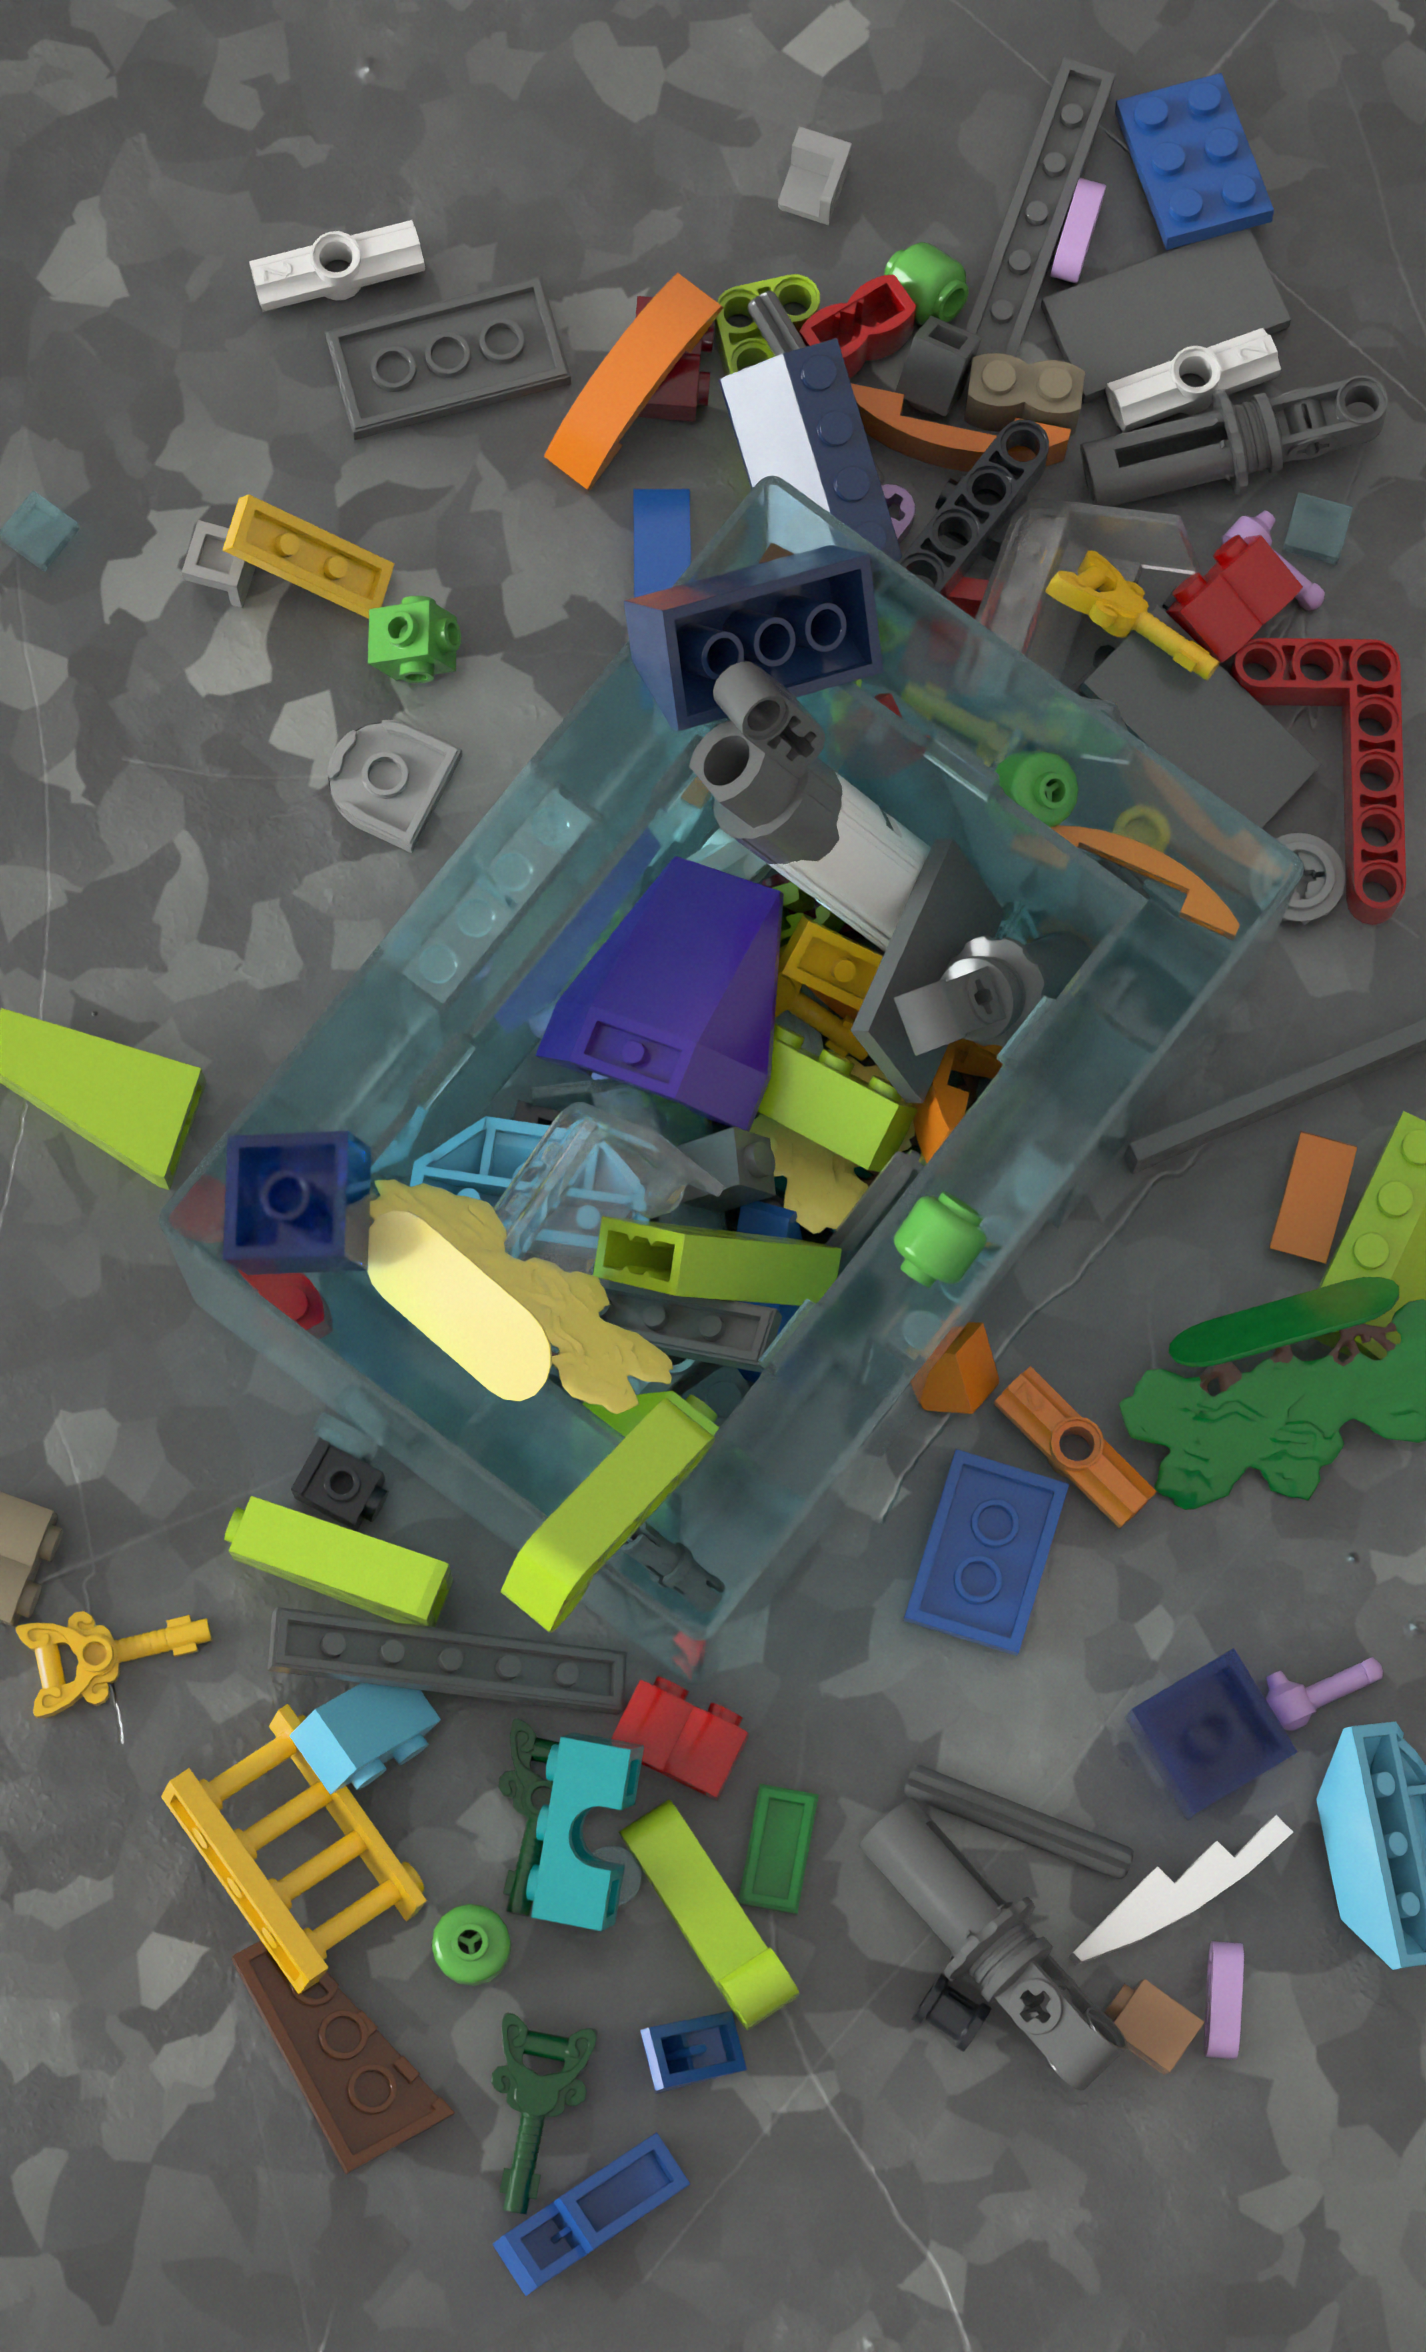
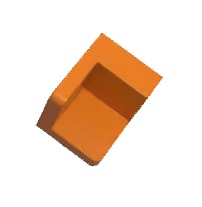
(962, 1374)

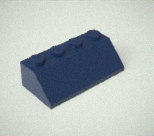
(804, 425)
(795, 617)

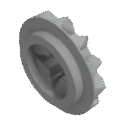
(1320, 862)

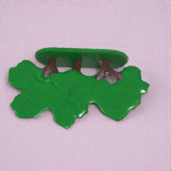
(1286, 1409)

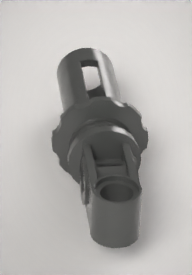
(1232, 441)
(990, 989)
(993, 1944)

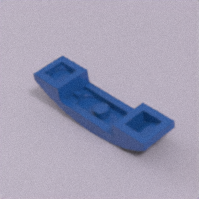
(660, 538)

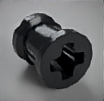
(951, 2013)

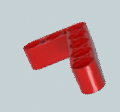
(1361, 751)

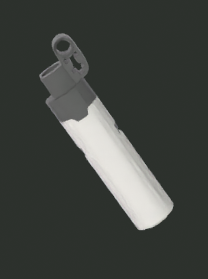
(799, 810)

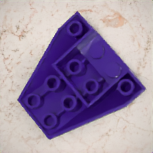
(681, 995)

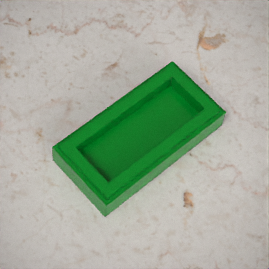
(778, 1849)

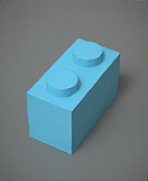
(362, 1731)

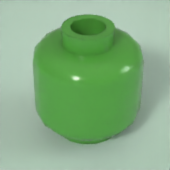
(931, 280)
(1040, 784)
(940, 1239)
(478, 1966)

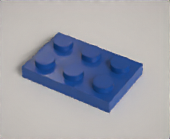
(1194, 161)
(986, 1552)

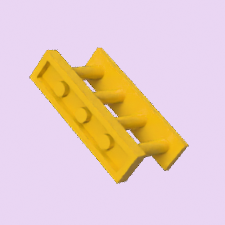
(266, 1901)

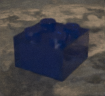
(297, 1203)
(1210, 1734)

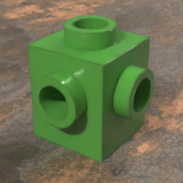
(413, 640)

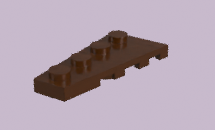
(343, 2065)

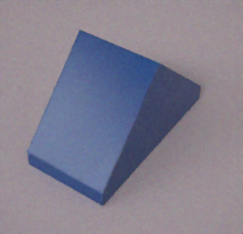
(692, 2051)

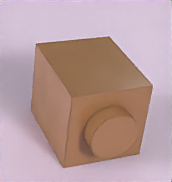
(1153, 2024)

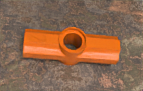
(1103, 1475)

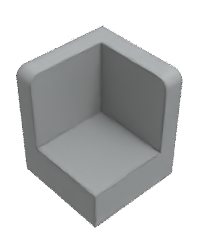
(815, 175)
(214, 568)

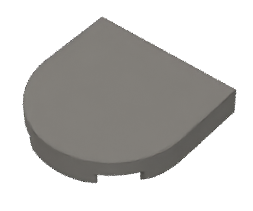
(391, 779)

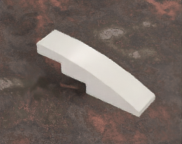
(1162, 1902)

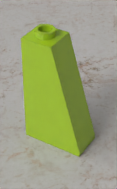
(105, 1091)
(714, 1262)
(340, 1562)

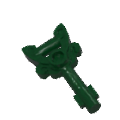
(529, 1796)
(536, 2097)

